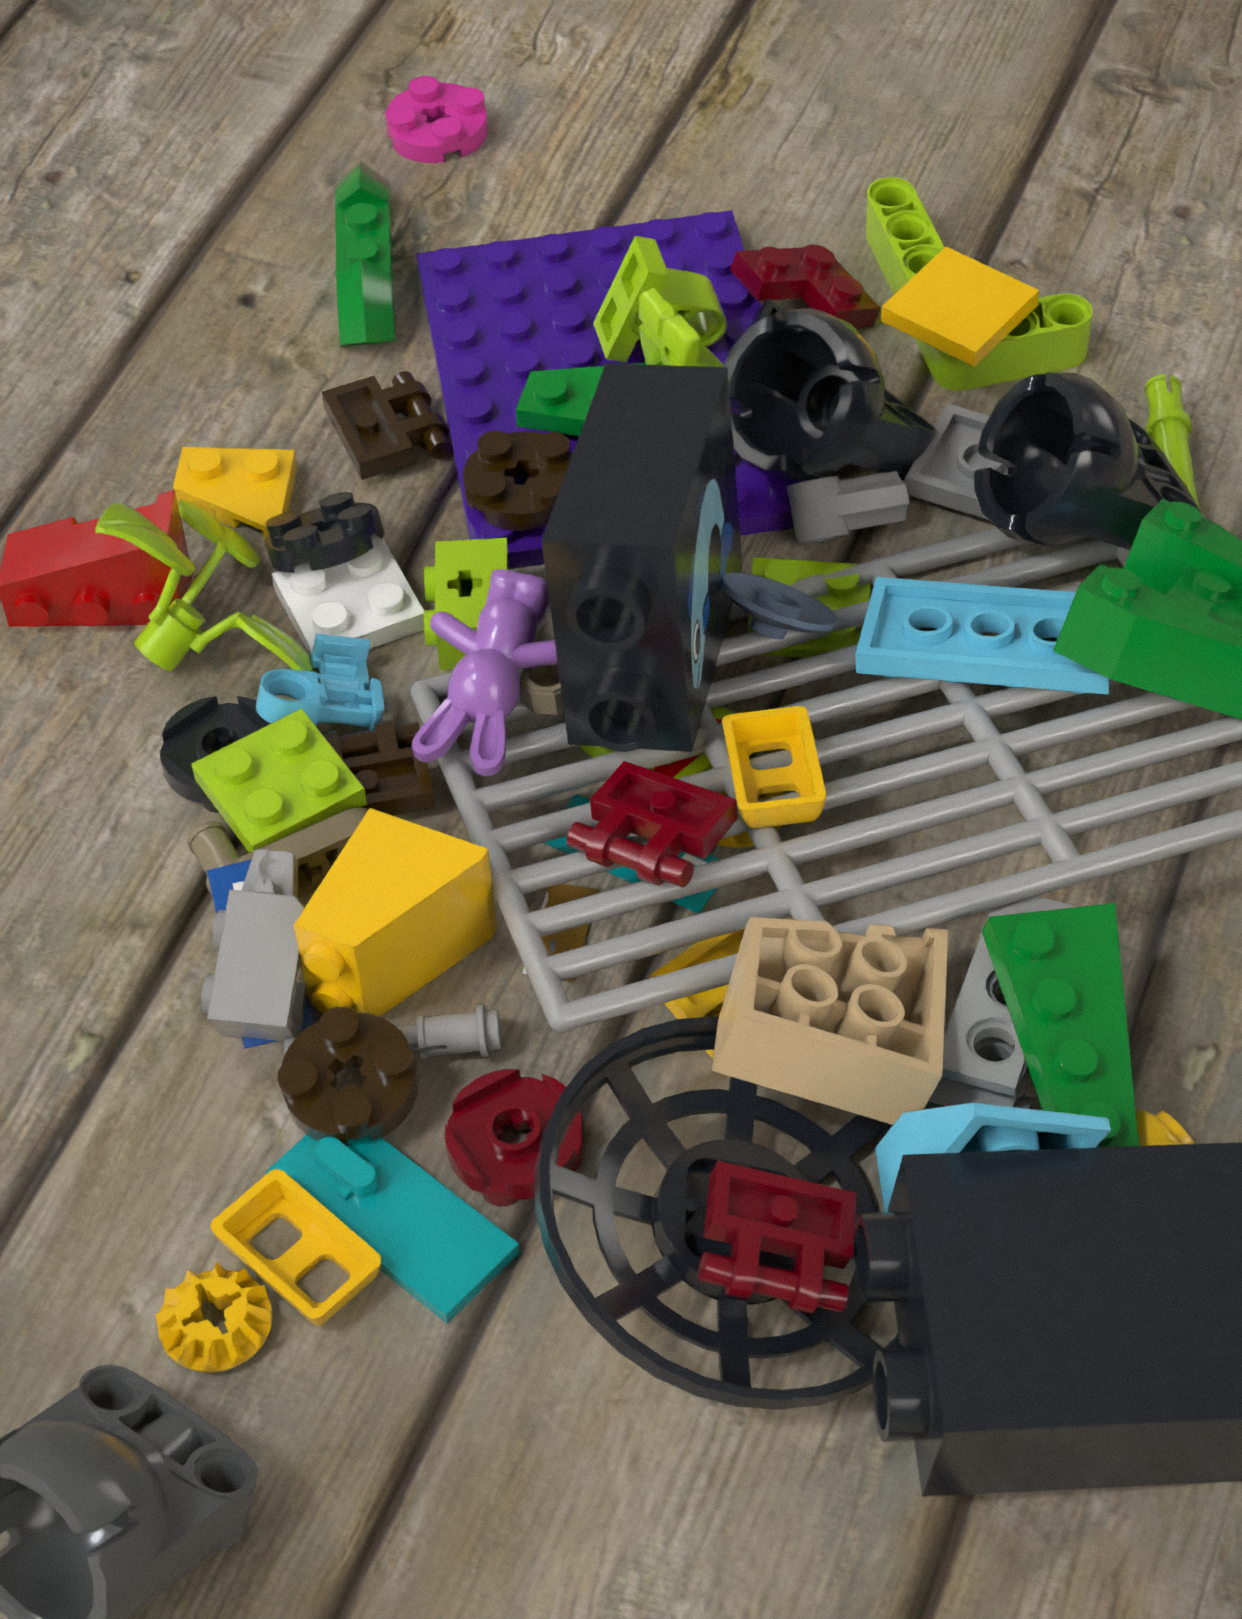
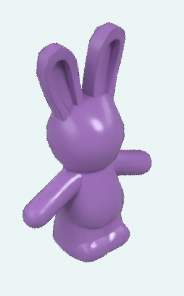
(486, 681)

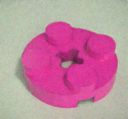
(456, 116)

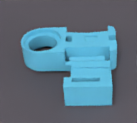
(332, 696)

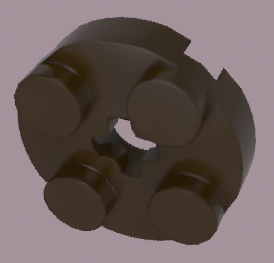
(506, 456)
(340, 1042)

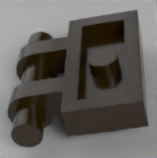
(369, 424)
(386, 767)

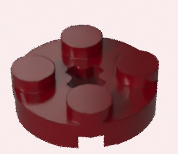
(475, 1134)

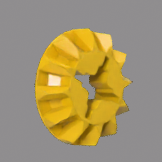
(200, 1344)

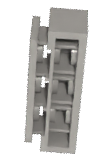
(980, 1042)

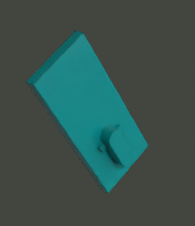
(418, 1226)

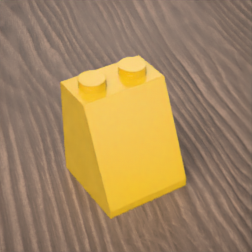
(393, 915)

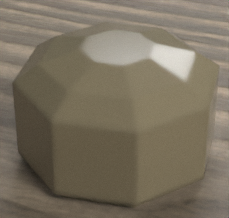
(541, 690)

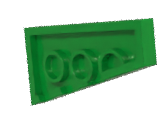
(1069, 1010)

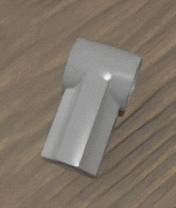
(832, 508)

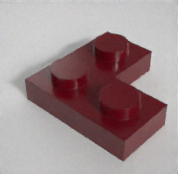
(805, 274)

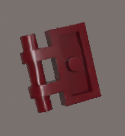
(658, 808)
(783, 1218)

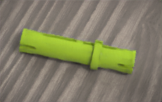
(1170, 426)

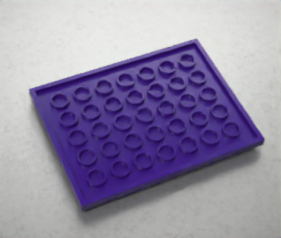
(533, 308)

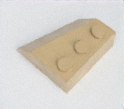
(837, 1015)

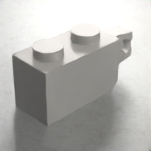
(258, 967)

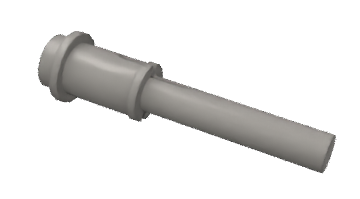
(451, 1033)

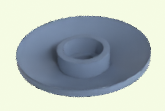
(777, 606)

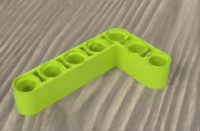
(1046, 340)

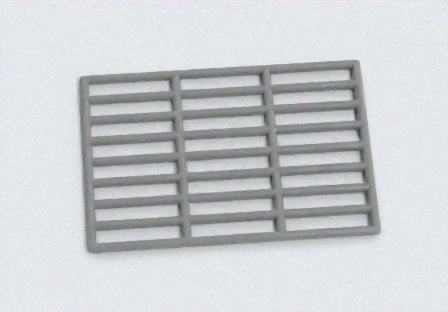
(780, 858)

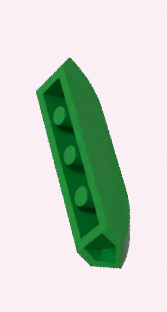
(364, 258)

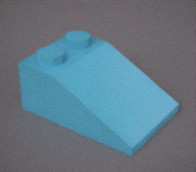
(981, 1129)

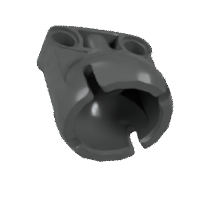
(114, 1499)

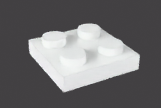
(351, 599)

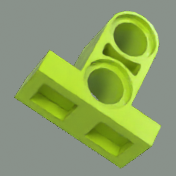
(685, 291)

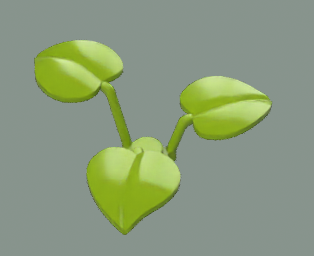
(176, 626)

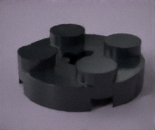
(324, 535)
(195, 731)

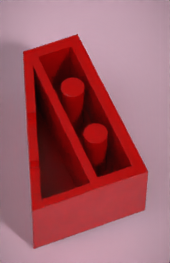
(85, 578)

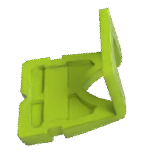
(668, 337)

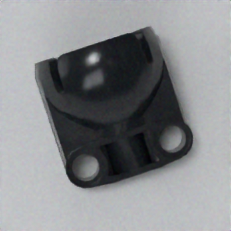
(817, 401)
(1070, 465)

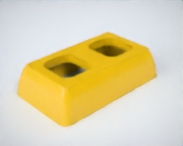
(773, 730)
(321, 1239)

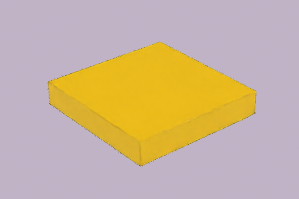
(960, 306)

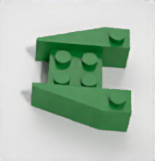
(1168, 615)

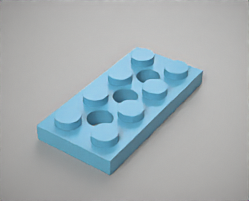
(957, 651)

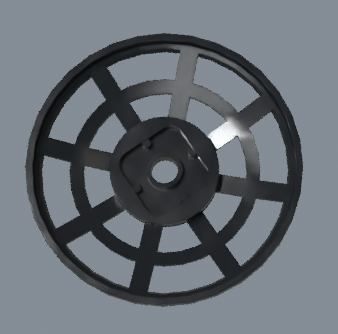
(680, 1213)

